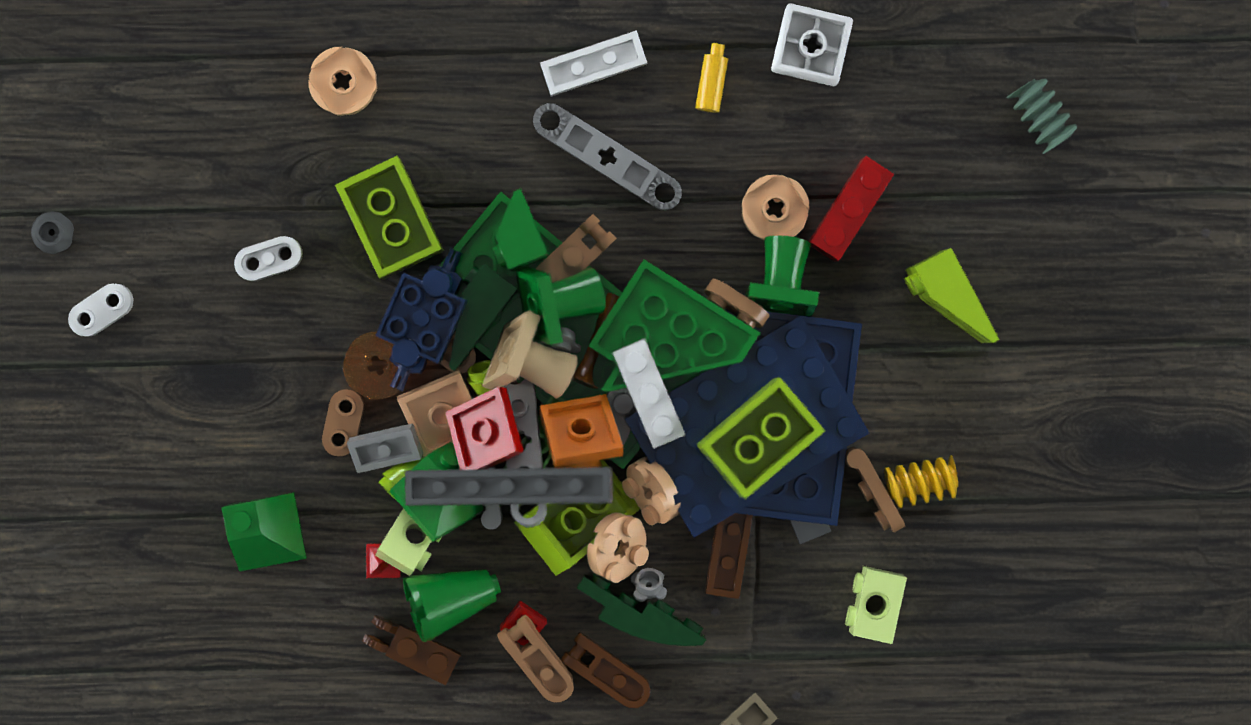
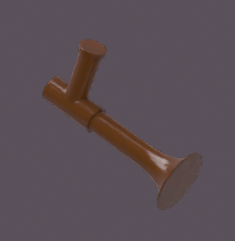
(584, 373)

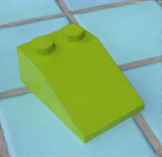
(946, 289)
(570, 526)

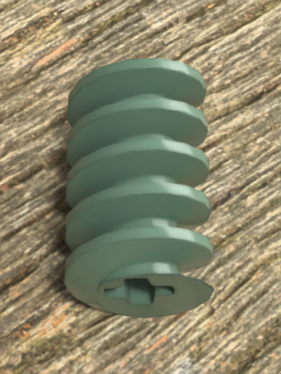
(1043, 113)

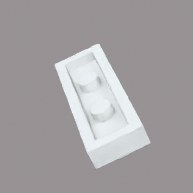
(593, 63)
(648, 393)

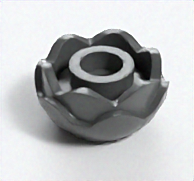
(63, 232)

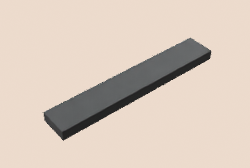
(509, 486)

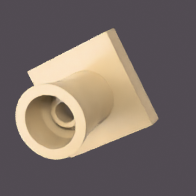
(521, 356)

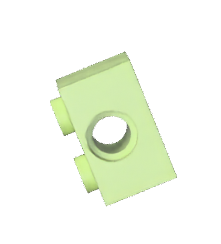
(399, 551)
(880, 624)

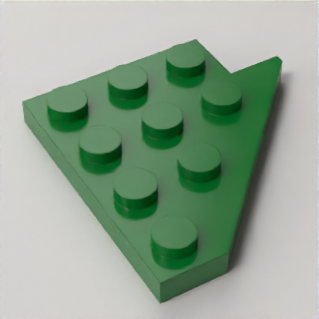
(678, 325)

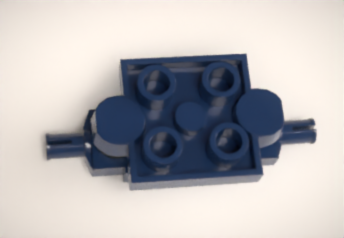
(422, 318)

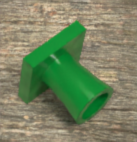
(783, 278)
(559, 299)

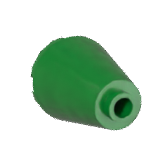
(448, 599)

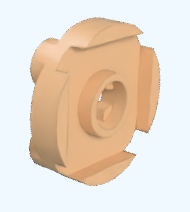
(323, 77)
(779, 189)
(652, 491)
(630, 553)

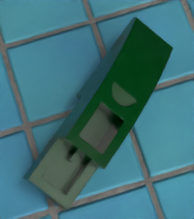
(651, 623)

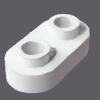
(269, 258)
(99, 309)

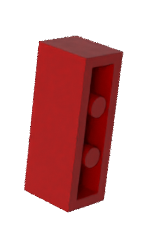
(850, 208)

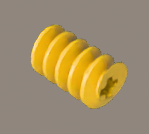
(922, 481)

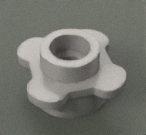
(568, 344)
(648, 577)

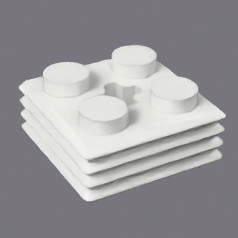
(831, 33)

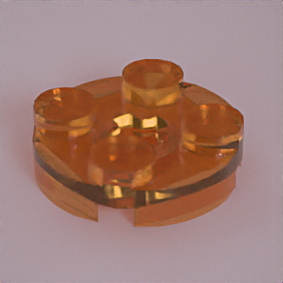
(356, 367)

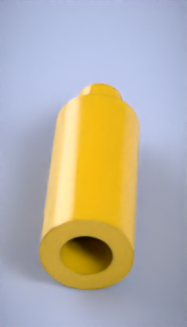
(712, 80)

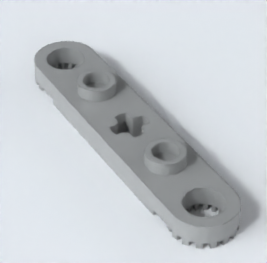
(586, 142)
(525, 411)

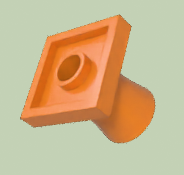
(581, 432)

